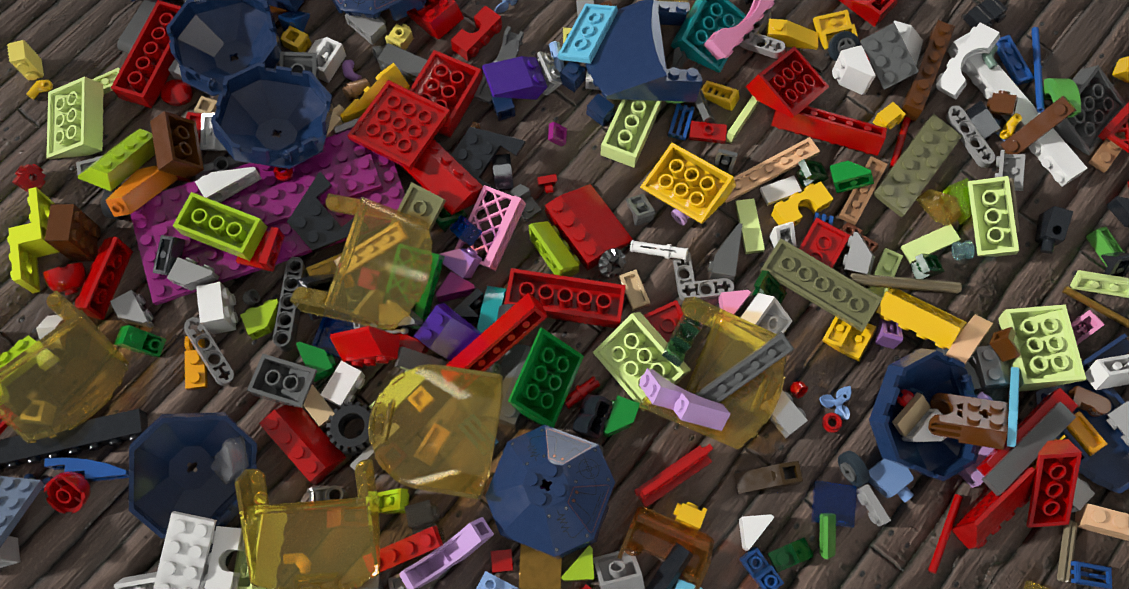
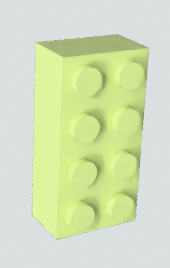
(629, 130)

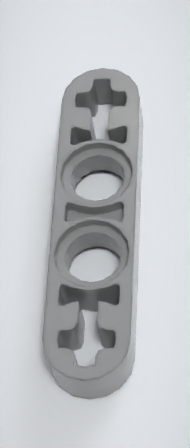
(973, 134)
(205, 353)

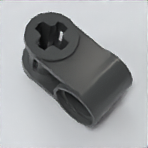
(326, 493)

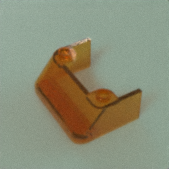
(658, 535)

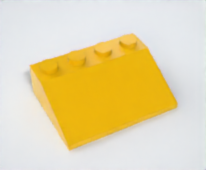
(689, 183)

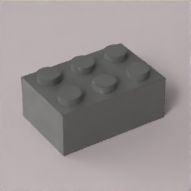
(889, 55)

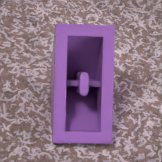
(888, 334)

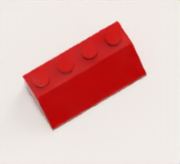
(446, 178)
(104, 278)
(302, 442)
(1054, 484)

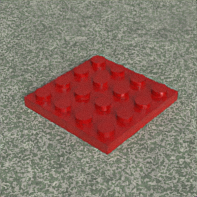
(399, 124)

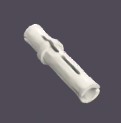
(659, 250)

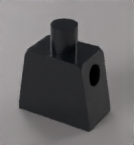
(1052, 228)

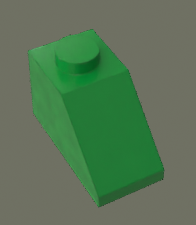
(850, 176)
(317, 359)

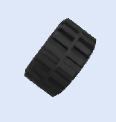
(339, 422)

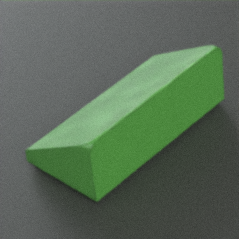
(1103, 242)
(827, 543)

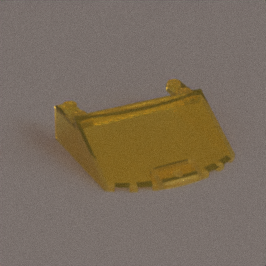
(379, 269)
(726, 345)
(60, 376)
(312, 541)

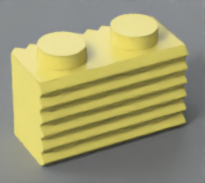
(25, 60)

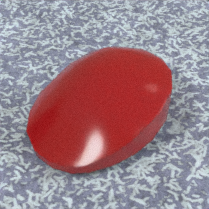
(176, 92)

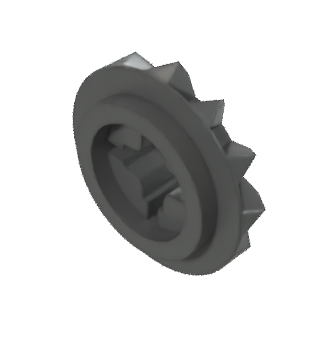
(606, 268)

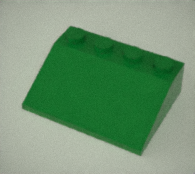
(545, 379)

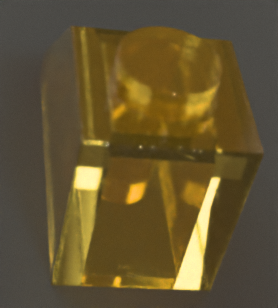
(940, 206)

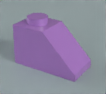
(462, 261)

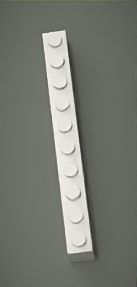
(1049, 149)

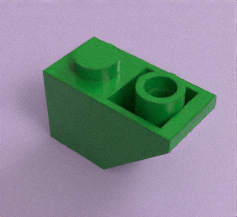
(139, 341)
(621, 417)

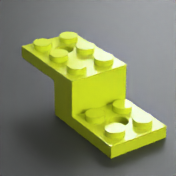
(29, 243)

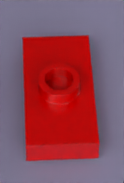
(708, 132)

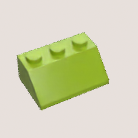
(553, 249)

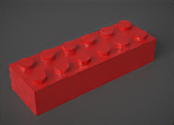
(149, 59)
(569, 297)

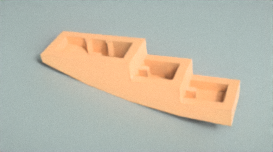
(969, 339)

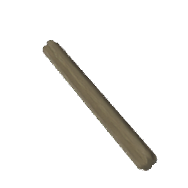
(906, 283)

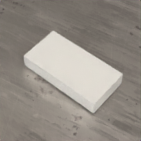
(780, 190)

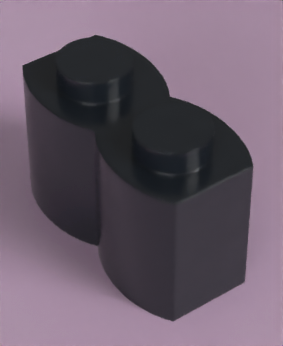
(986, 13)
(592, 416)

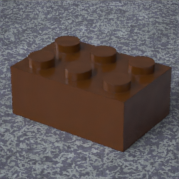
(176, 145)
(72, 233)

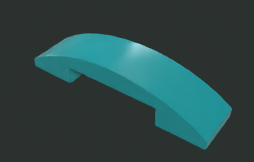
(492, 300)

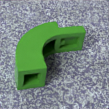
(1057, 87)

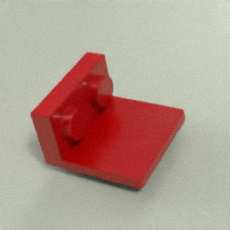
(266, 252)

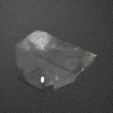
(231, 460)

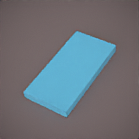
(587, 33)
(1013, 407)

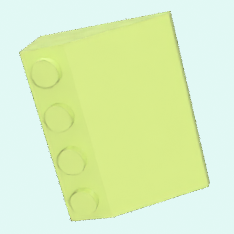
(75, 119)
(1046, 346)
(634, 349)

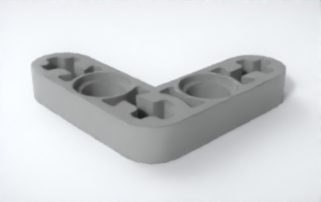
(756, 37)
(691, 284)

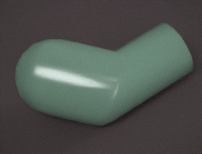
(989, 59)

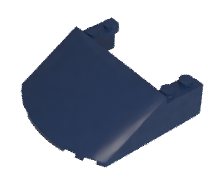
(633, 59)
(1110, 464)

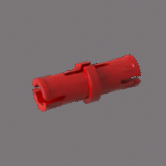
(581, 392)

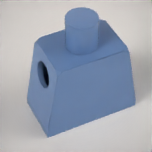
(891, 479)

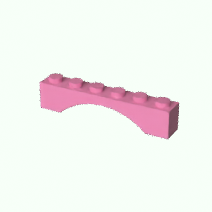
(725, 39)

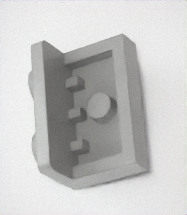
(549, 71)
(1012, 166)

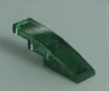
(681, 340)

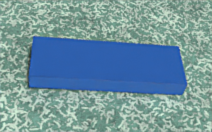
(1013, 61)

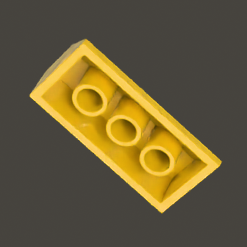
(920, 317)

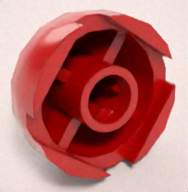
(66, 278)
(68, 492)

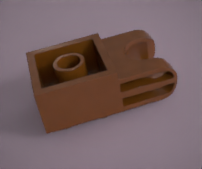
(970, 420)

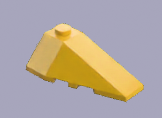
(360, 105)

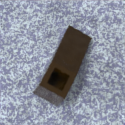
(769, 477)

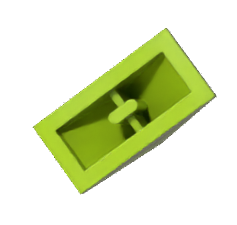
(582, 568)

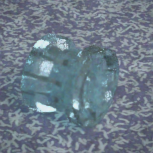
(963, 250)

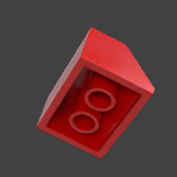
(366, 346)

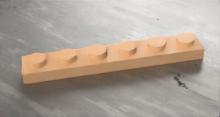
(773, 167)

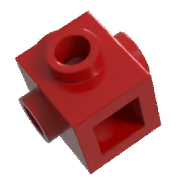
(22, 179)

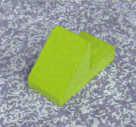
(393, 501)

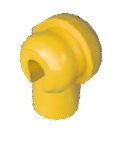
(39, 87)

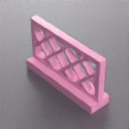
(505, 229)

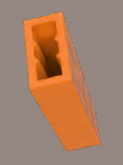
(138, 190)

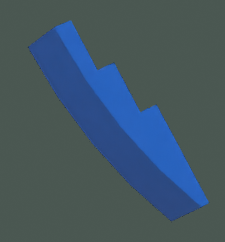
(91, 469)

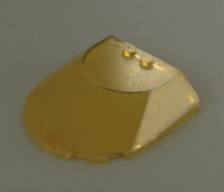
(438, 428)

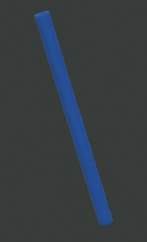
(1037, 70)

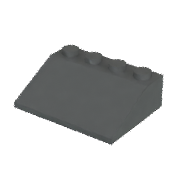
(1098, 107)

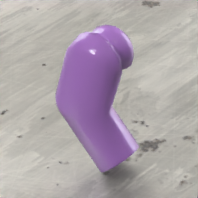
(347, 67)

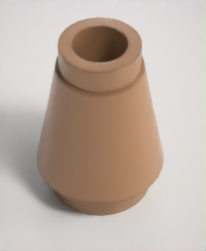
(354, 89)

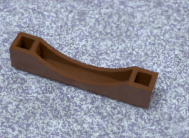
(929, 66)

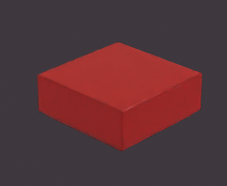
(502, 561)

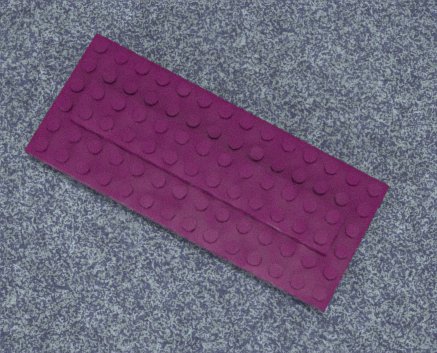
(345, 164)

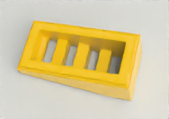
(728, 101)

